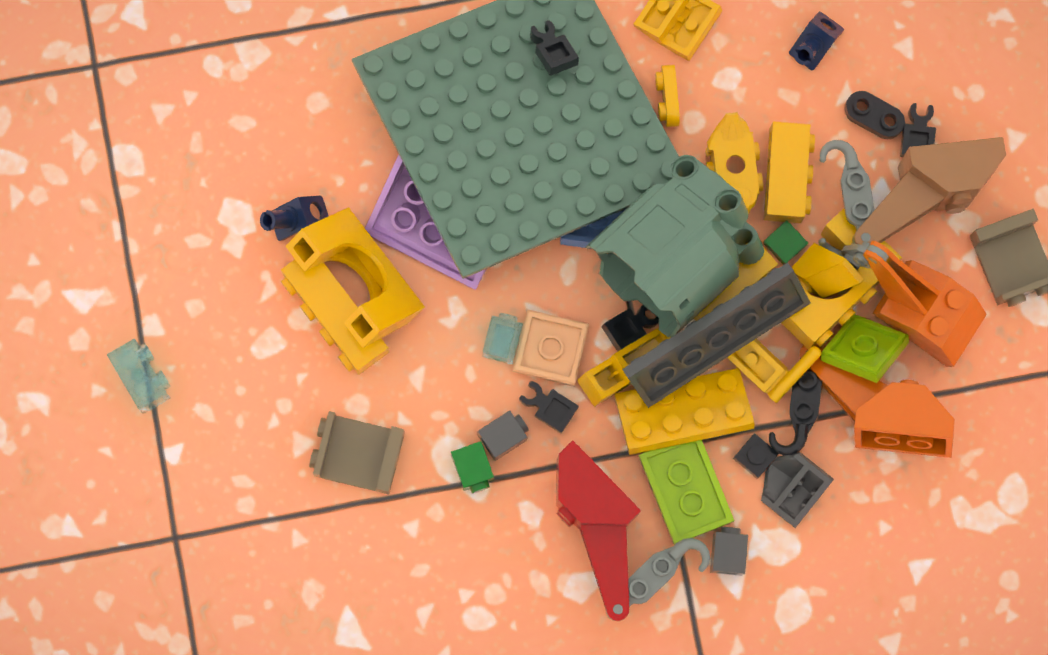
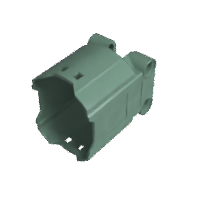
(678, 244)

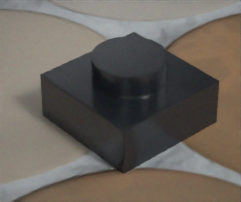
(755, 456)

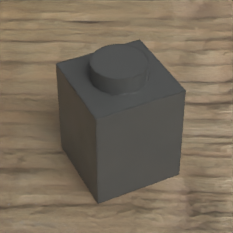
(503, 434)
(729, 552)

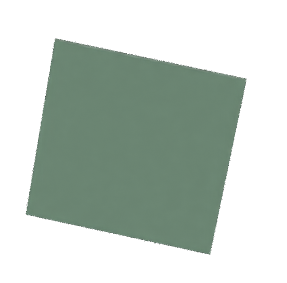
(502, 143)

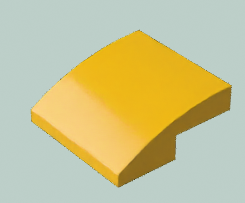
(678, 23)

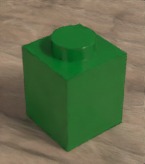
(472, 467)

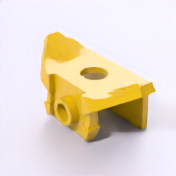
(732, 139)

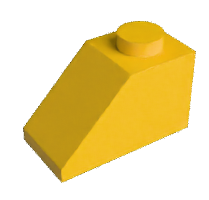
(825, 272)

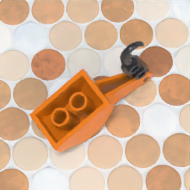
(886, 417)

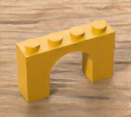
(347, 241)
(814, 322)

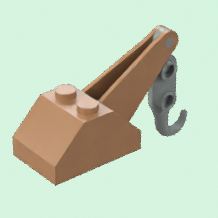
(930, 179)

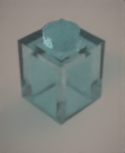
(502, 338)

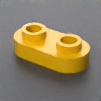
(669, 108)

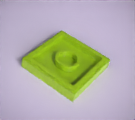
(865, 348)

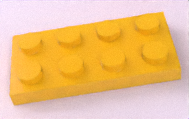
(696, 411)

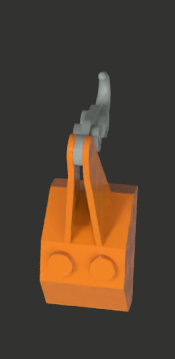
(919, 301)

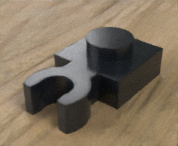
(553, 51)
(918, 132)
(627, 327)
(553, 409)

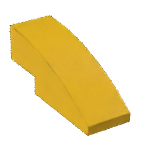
(608, 377)

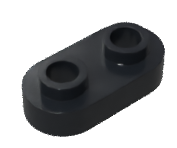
(873, 117)

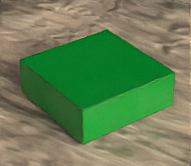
(785, 242)

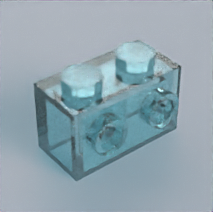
(139, 376)

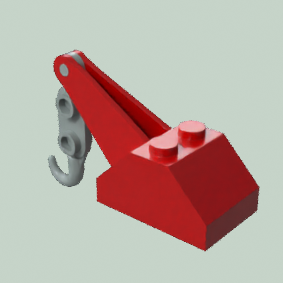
(602, 514)

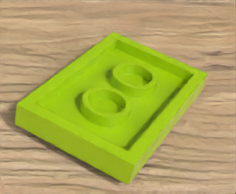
(686, 490)

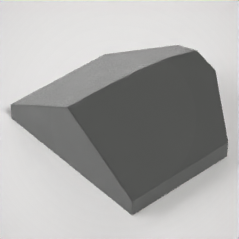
(793, 486)

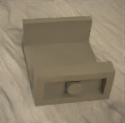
(1012, 258)
(357, 453)

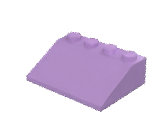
(406, 225)

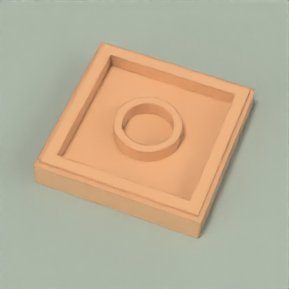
(550, 348)

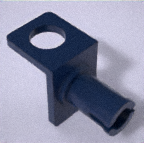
(815, 41)
(292, 216)

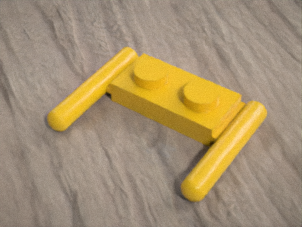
(768, 371)

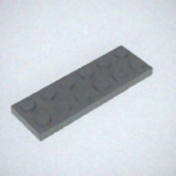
(717, 335)

